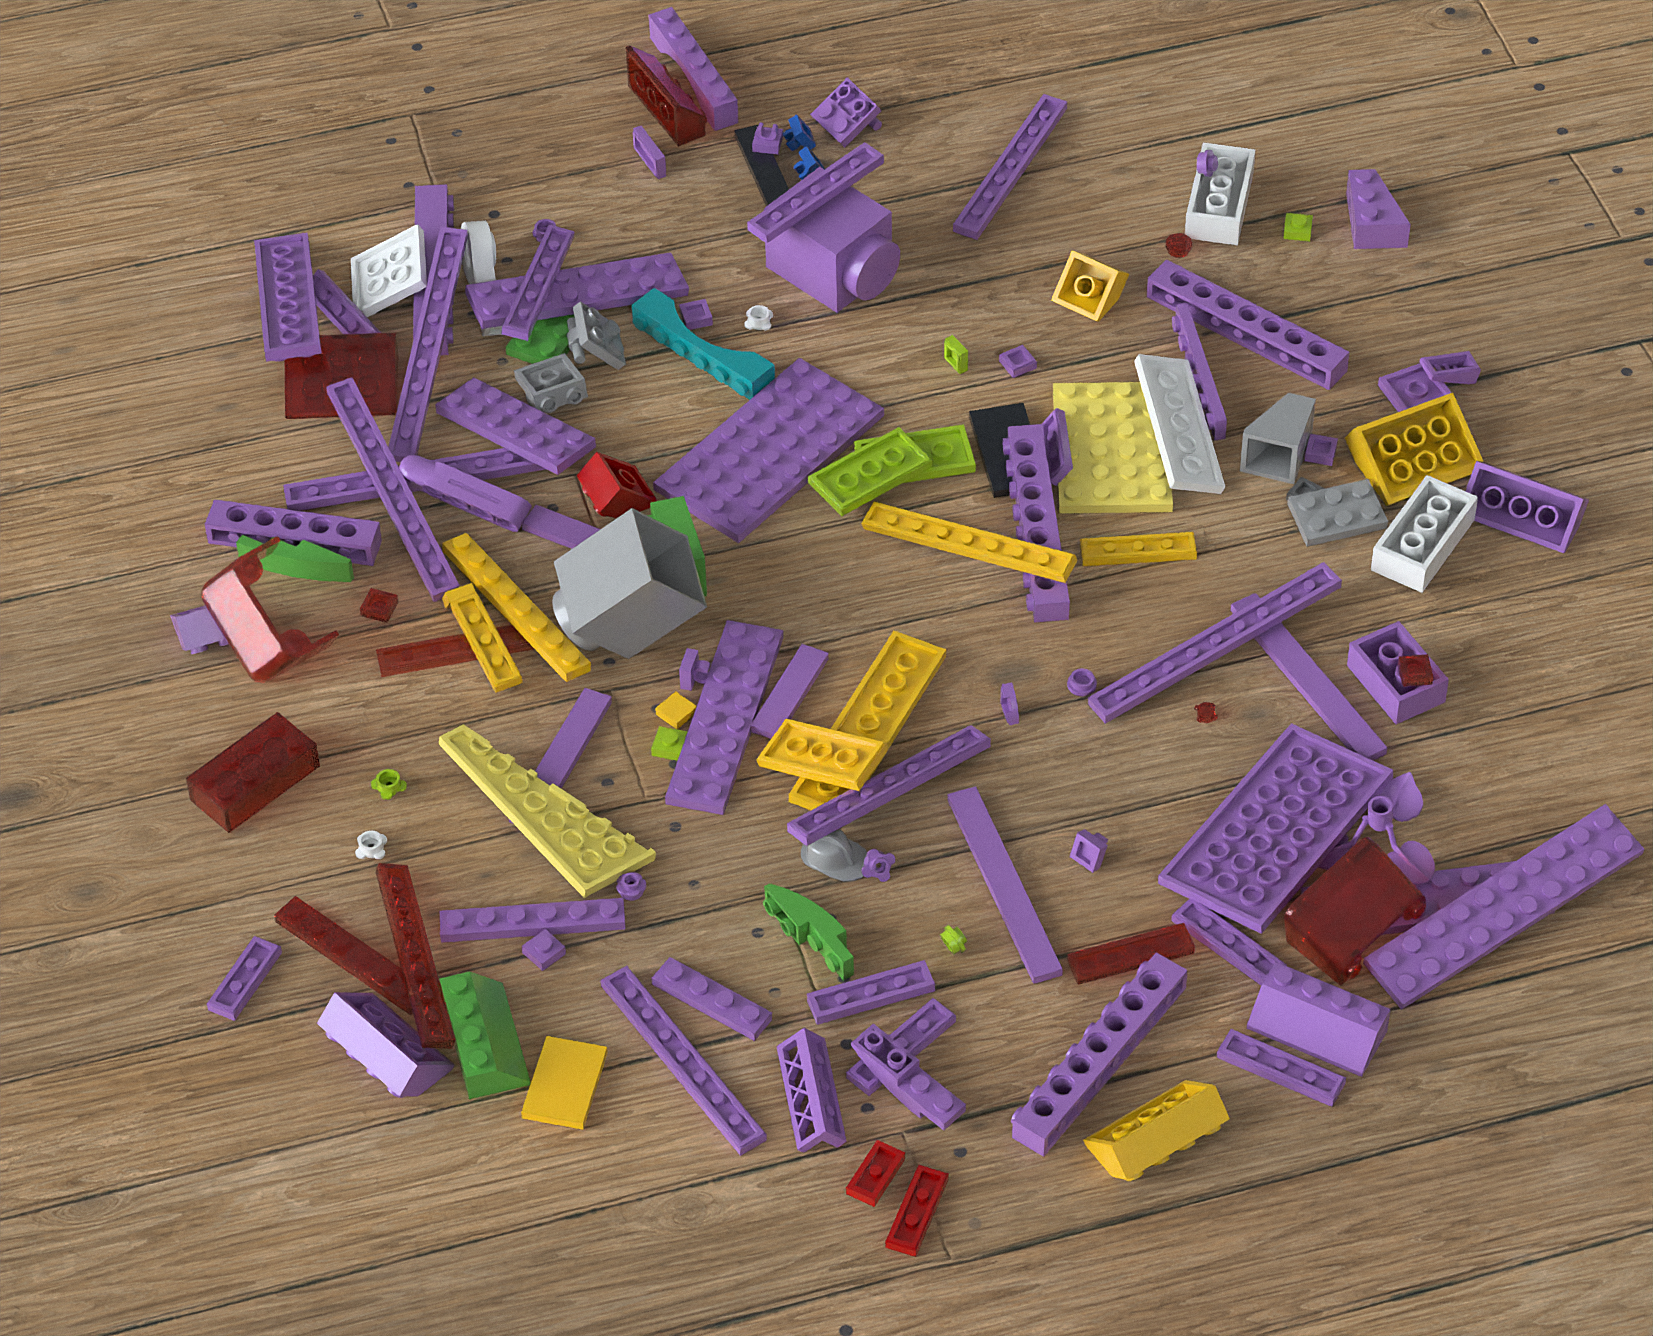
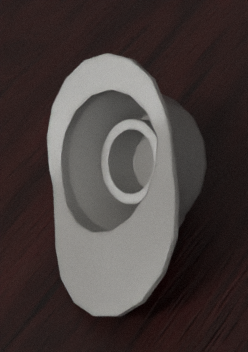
(835, 856)

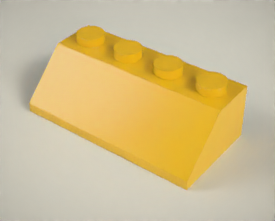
(1158, 1129)

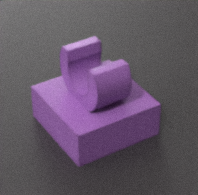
(767, 139)
(692, 669)
(1089, 849)

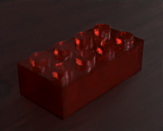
(253, 772)

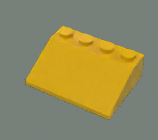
(1413, 444)

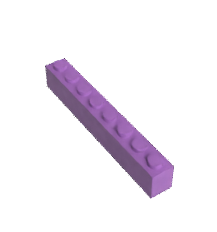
(431, 213)

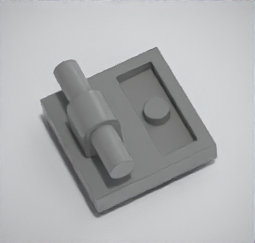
(595, 334)

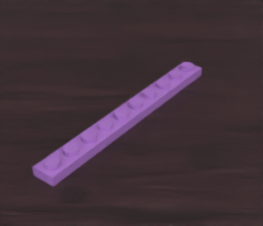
(428, 343)
(360, 487)
(392, 488)
(1214, 642)

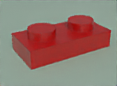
(875, 1173)

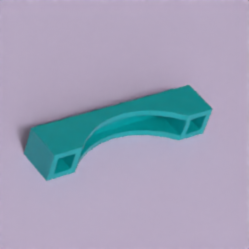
(740, 370)

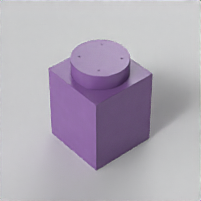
(837, 249)

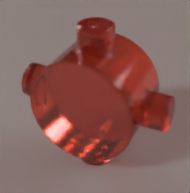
(1206, 712)

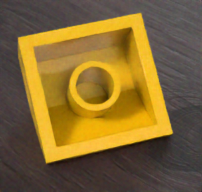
(1089, 286)

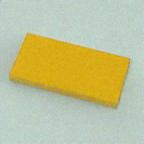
(822, 754)

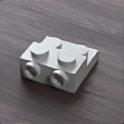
(552, 383)

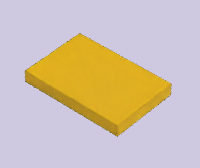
(564, 1082)

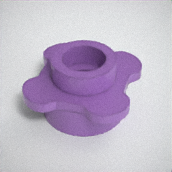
(870, 861)

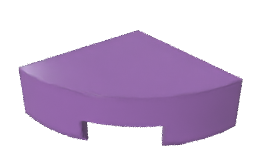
(1009, 703)

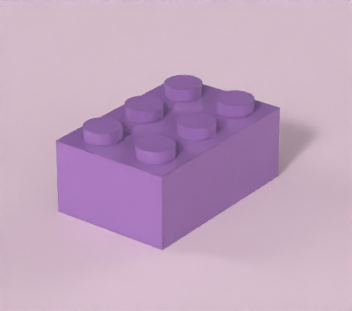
(1375, 665)

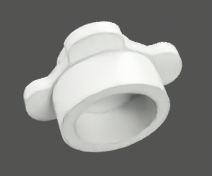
(758, 318)
(369, 839)

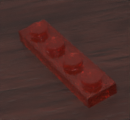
(1129, 953)

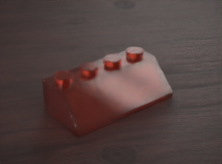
(664, 97)

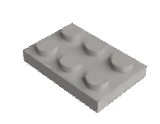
(1337, 512)

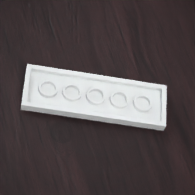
(1179, 424)

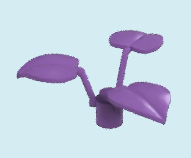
(1398, 801)

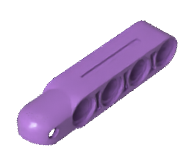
(465, 492)

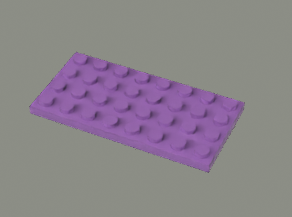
(769, 449)
(1275, 828)

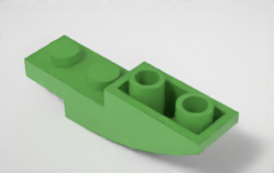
(810, 923)

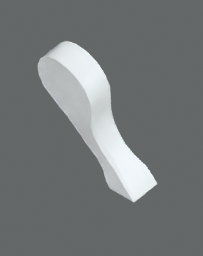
(480, 259)

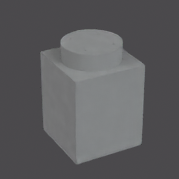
(627, 585)

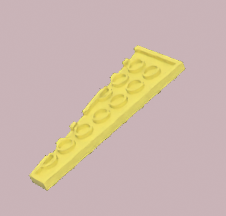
(557, 824)

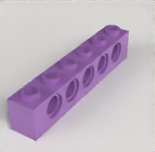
(343, 535)

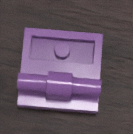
(847, 112)

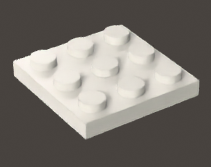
(389, 271)

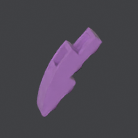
(905, 1079)

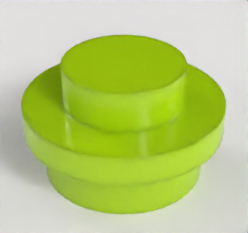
(954, 939)

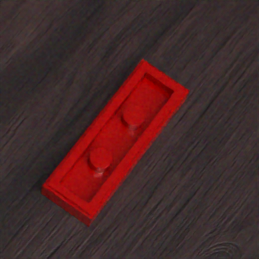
(917, 1210)

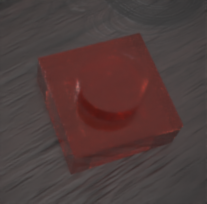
(379, 605)
(1415, 670)

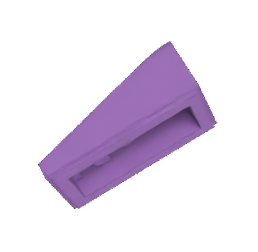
(1457, 368)

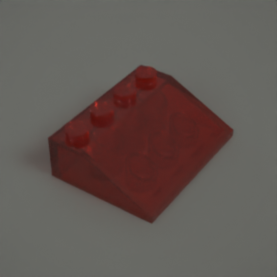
(365, 357)

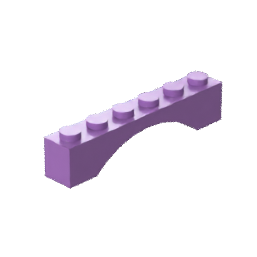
(712, 92)

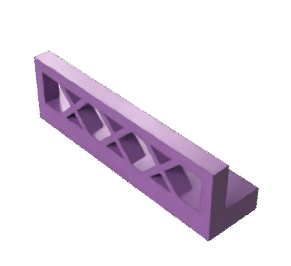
(817, 1085)

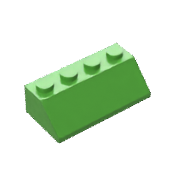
(484, 1034)

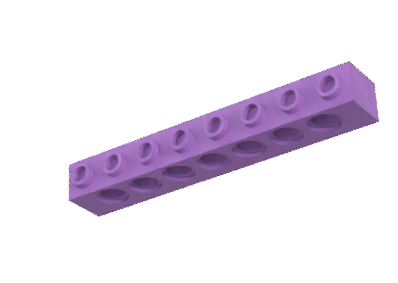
(1249, 325)
(1035, 515)
(1133, 1017)

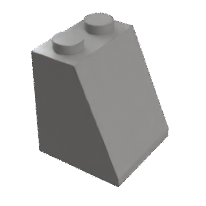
(1278, 439)

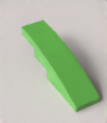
(303, 561)

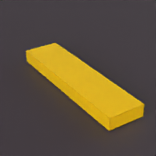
(1138, 549)
(486, 642)

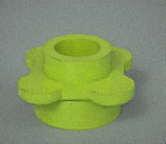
(388, 783)

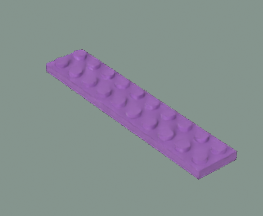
(1503, 906)

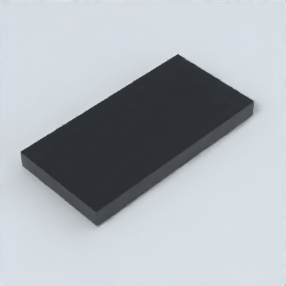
(989, 429)

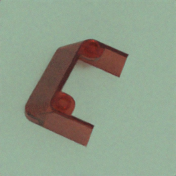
(247, 625)

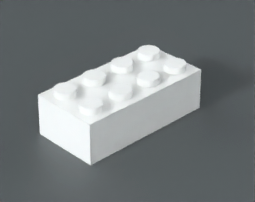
(1220, 201)
(1424, 533)

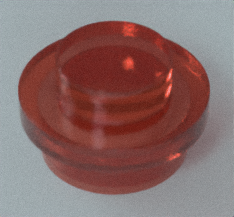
(1178, 245)

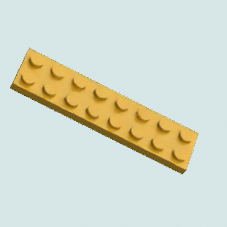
(879, 704)

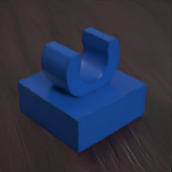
(798, 134)
(809, 163)

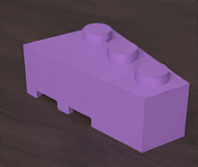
(1374, 213)

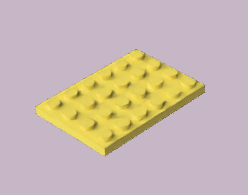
(1111, 451)

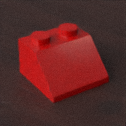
(614, 486)

